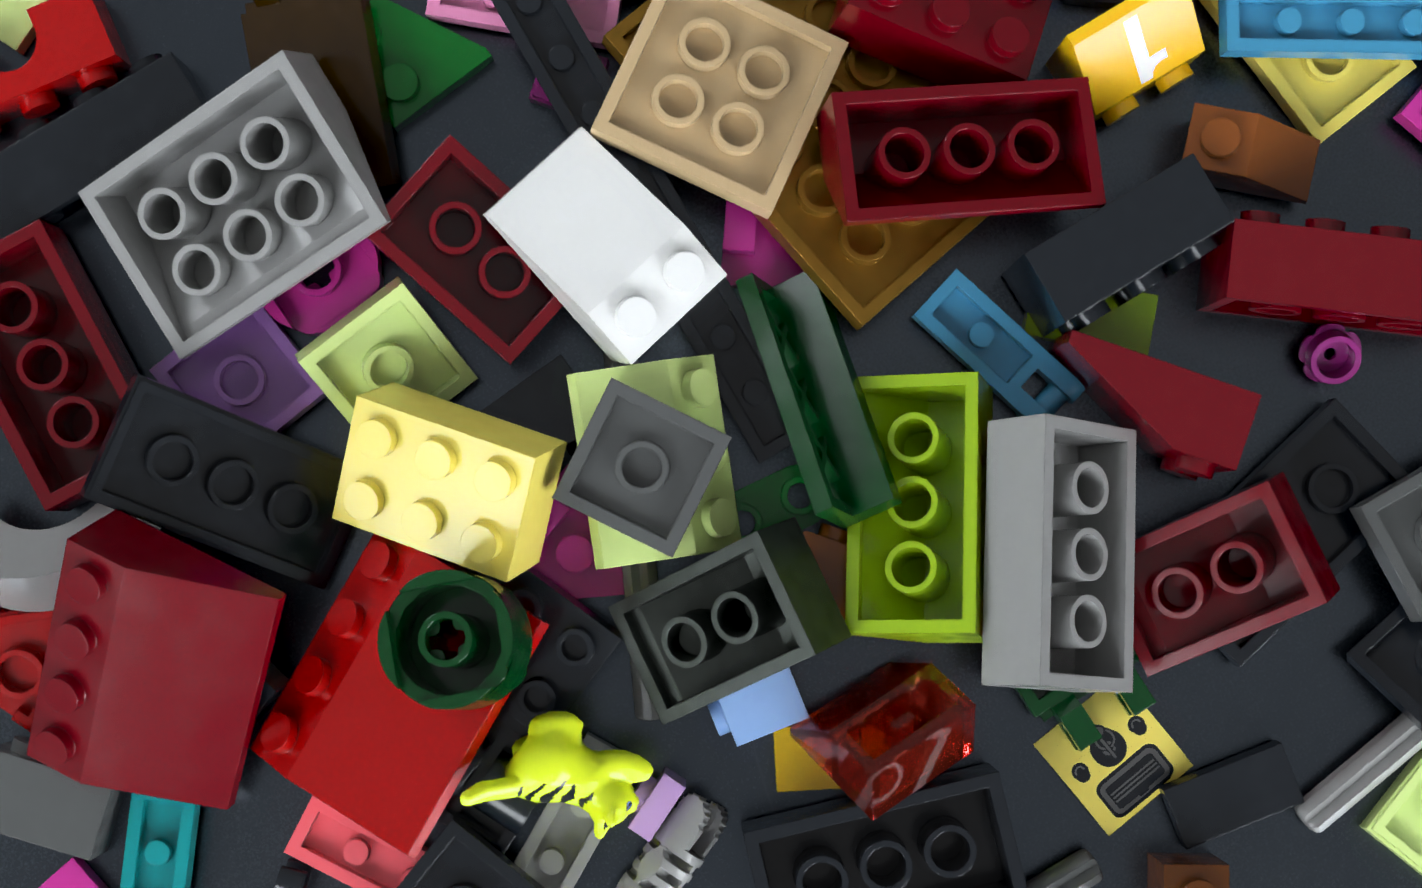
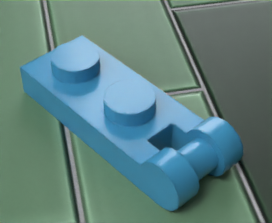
(995, 346)

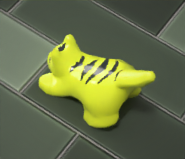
(558, 767)

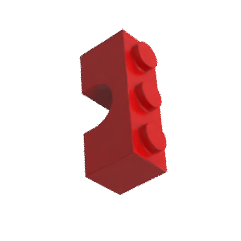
(72, 54)

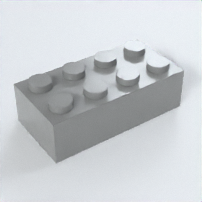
(1059, 555)

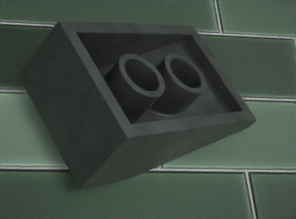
(729, 620)

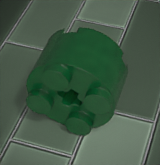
(430, 613)

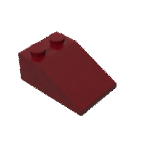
(1177, 413)
(1225, 574)

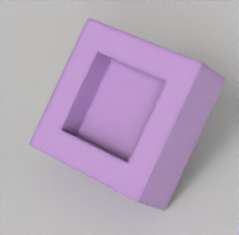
(655, 802)

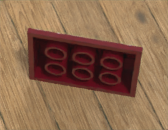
(152, 665)

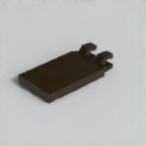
(347, 51)

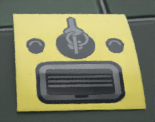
(1120, 769)

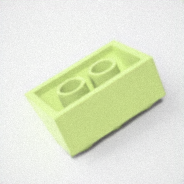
(693, 389)

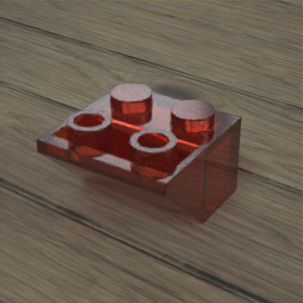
(890, 734)

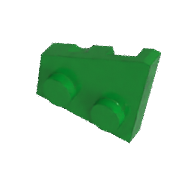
(421, 60)

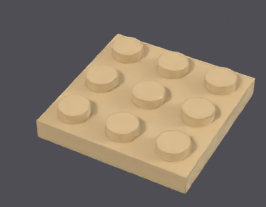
(720, 95)

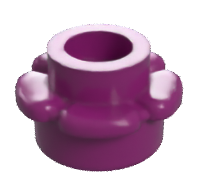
(1338, 367)

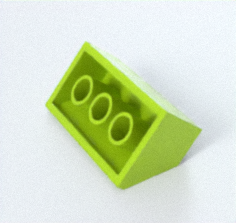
(922, 562)

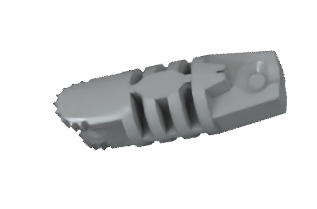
(677, 845)

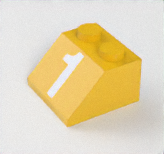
(1130, 52)

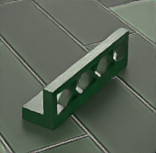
(819, 399)

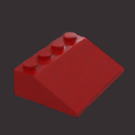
(358, 737)

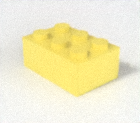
(448, 480)

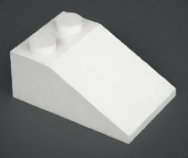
(605, 247)

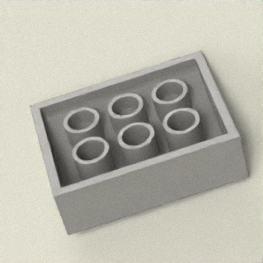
(239, 200)

